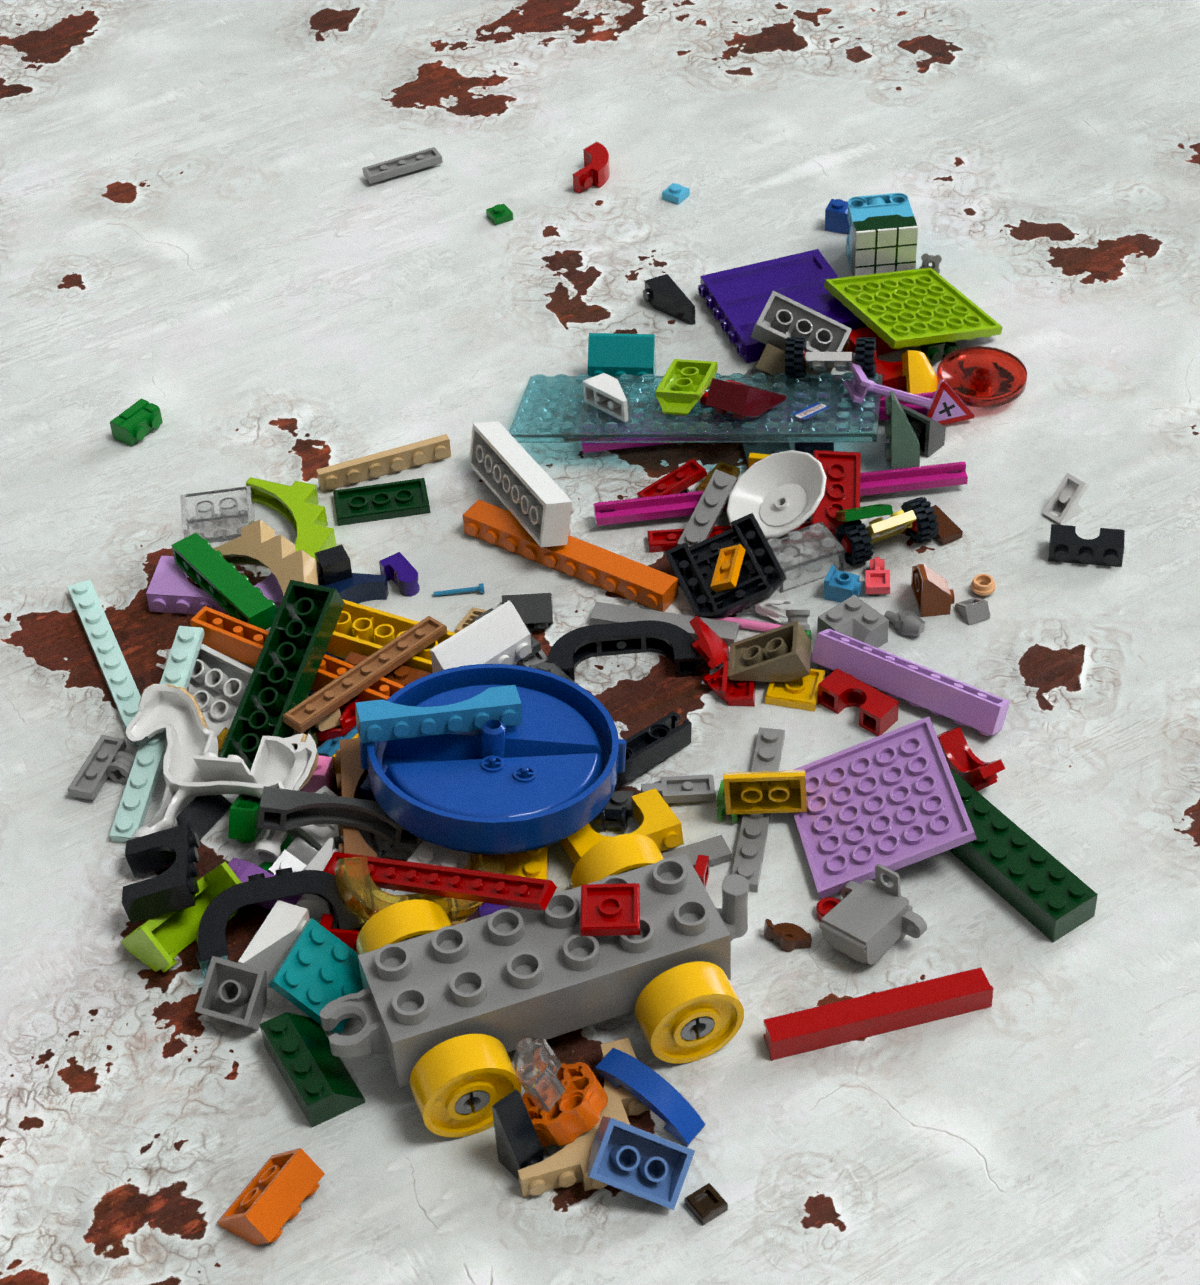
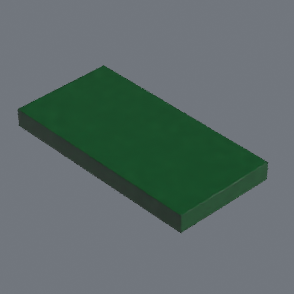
(381, 501)

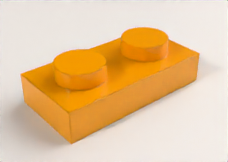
(728, 568)

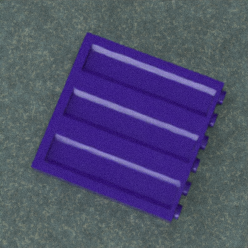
(742, 292)

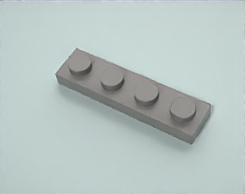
(402, 165)
(708, 508)

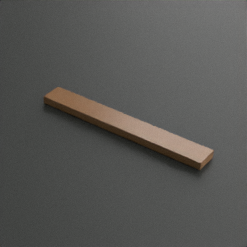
(364, 674)

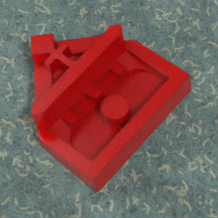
(709, 644)
(731, 691)
(347, 722)

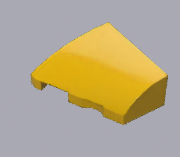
(918, 372)

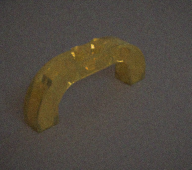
(367, 899)

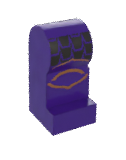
(401, 573)

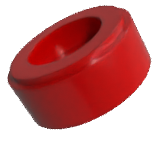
(825, 905)

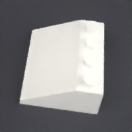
(218, 687)

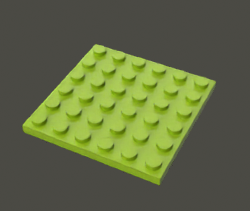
(912, 307)

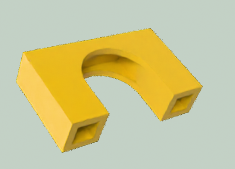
(652, 815)

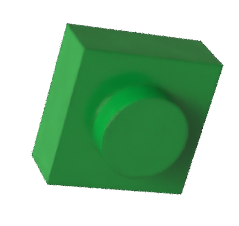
(499, 214)

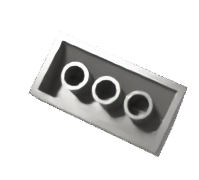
(788, 318)

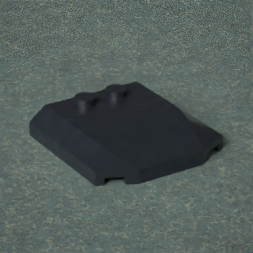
(757, 579)

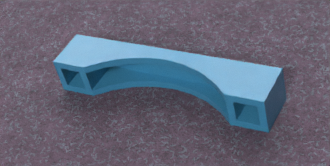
(390, 721)

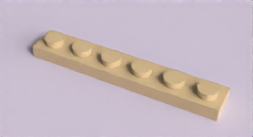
(383, 463)

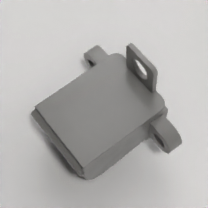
(871, 918)

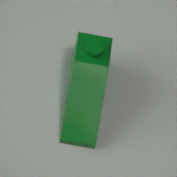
(244, 819)

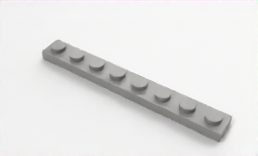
(755, 827)

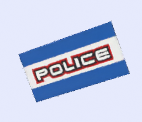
(811, 410)

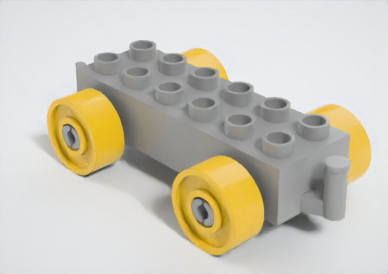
(466, 993)

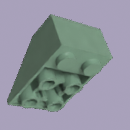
(903, 443)

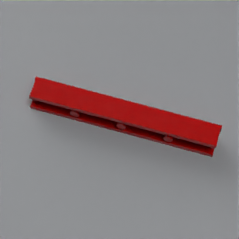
(877, 1013)

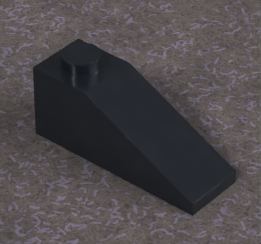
(669, 299)
(515, 1134)

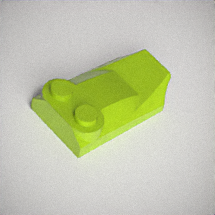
(684, 385)

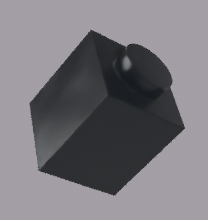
(333, 565)

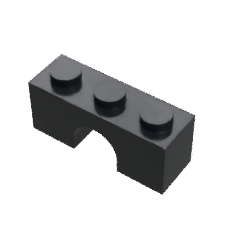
(1070, 548)

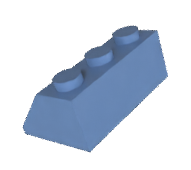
(639, 1162)

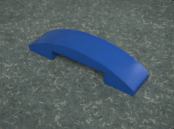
(654, 1092)

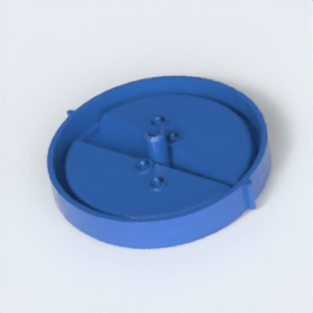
(499, 783)

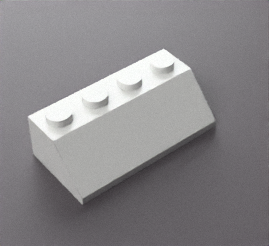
(492, 639)

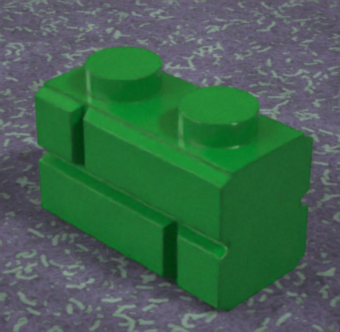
(136, 422)

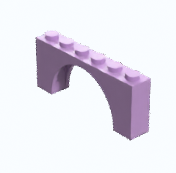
(173, 592)

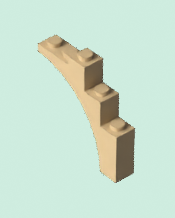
(262, 548)
(572, 1162)

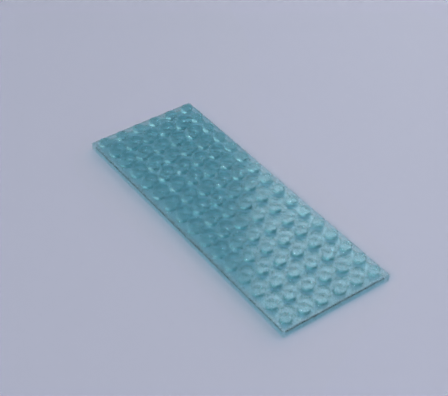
(556, 413)

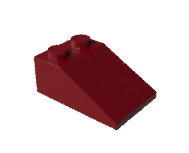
(741, 399)

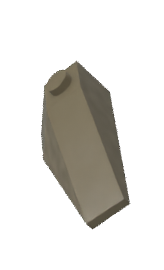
(773, 362)

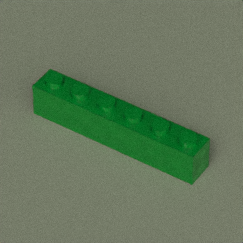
(223, 582)

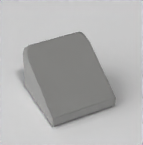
(973, 610)

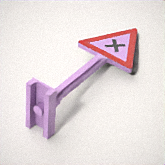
(943, 407)

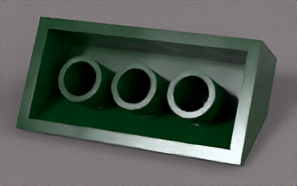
(308, 1067)

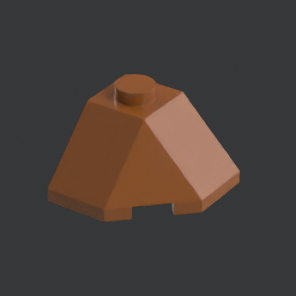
(931, 592)

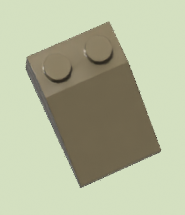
(772, 655)

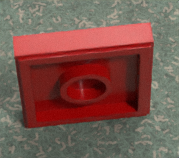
(610, 909)

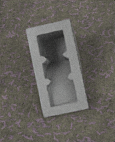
(296, 855)

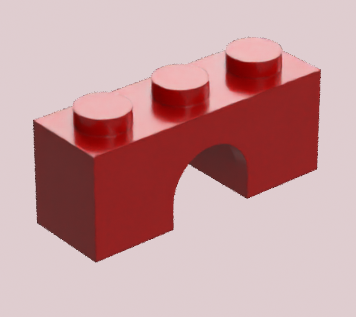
(876, 709)

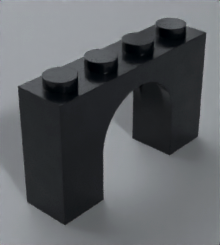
(172, 889)

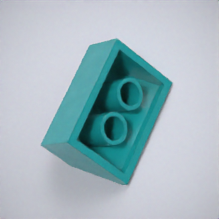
(621, 354)

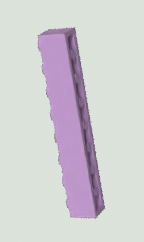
(911, 682)

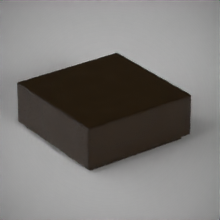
(706, 1204)

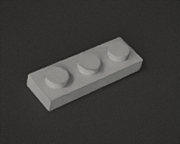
(93, 771)

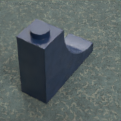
(361, 587)

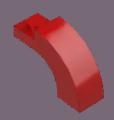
(595, 170)

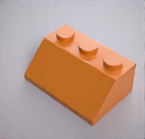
(272, 1197)

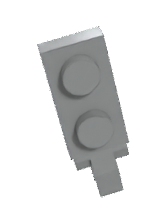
(684, 788)

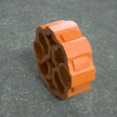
(574, 1111)

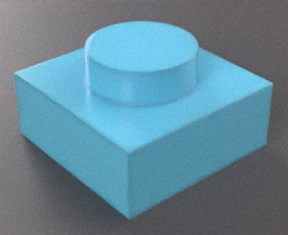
(675, 193)

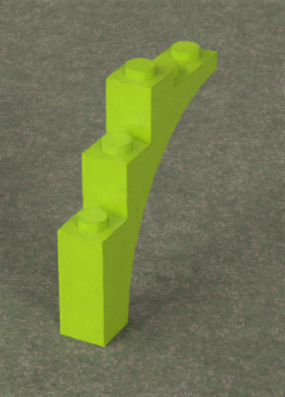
(300, 508)

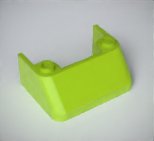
(164, 936)

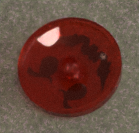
(983, 376)

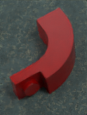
(966, 763)

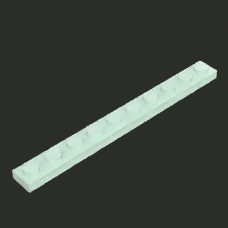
(106, 650)
(151, 753)

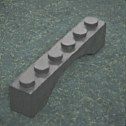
(291, 809)

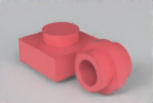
(877, 578)

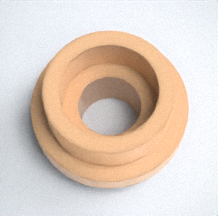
(983, 585)

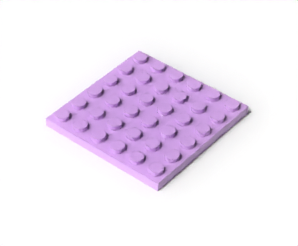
(880, 805)

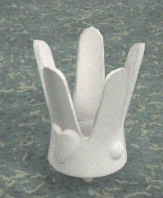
(766, 608)

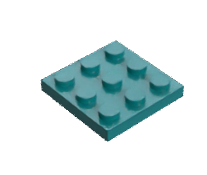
(317, 972)

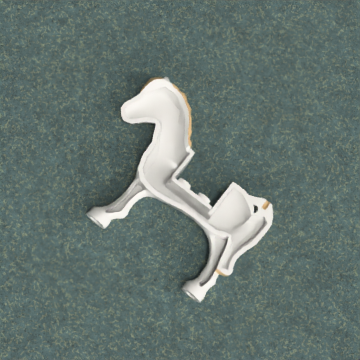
(195, 769)

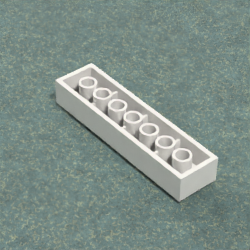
(521, 484)

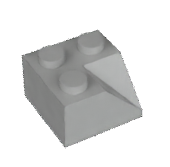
(857, 621)

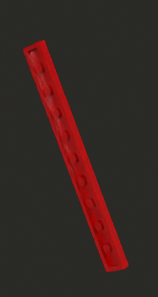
(455, 882)

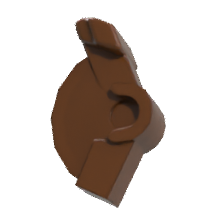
(787, 935)

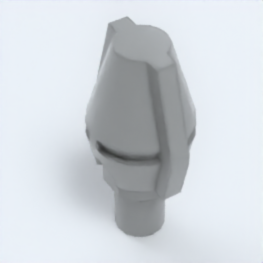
(906, 622)

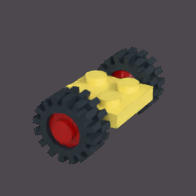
(915, 517)

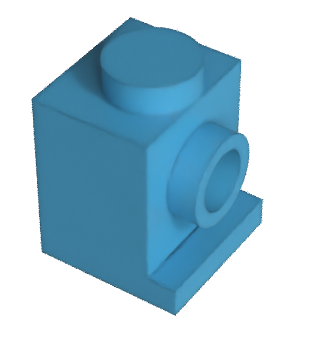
(841, 585)

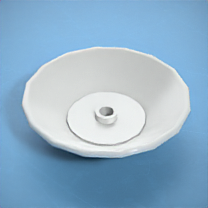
(779, 492)

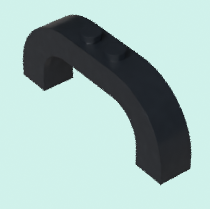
(627, 639)
(258, 889)

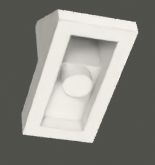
(1065, 499)

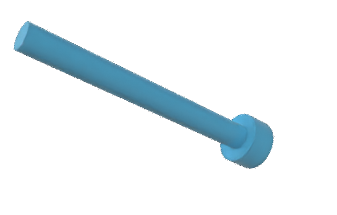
(480, 588)

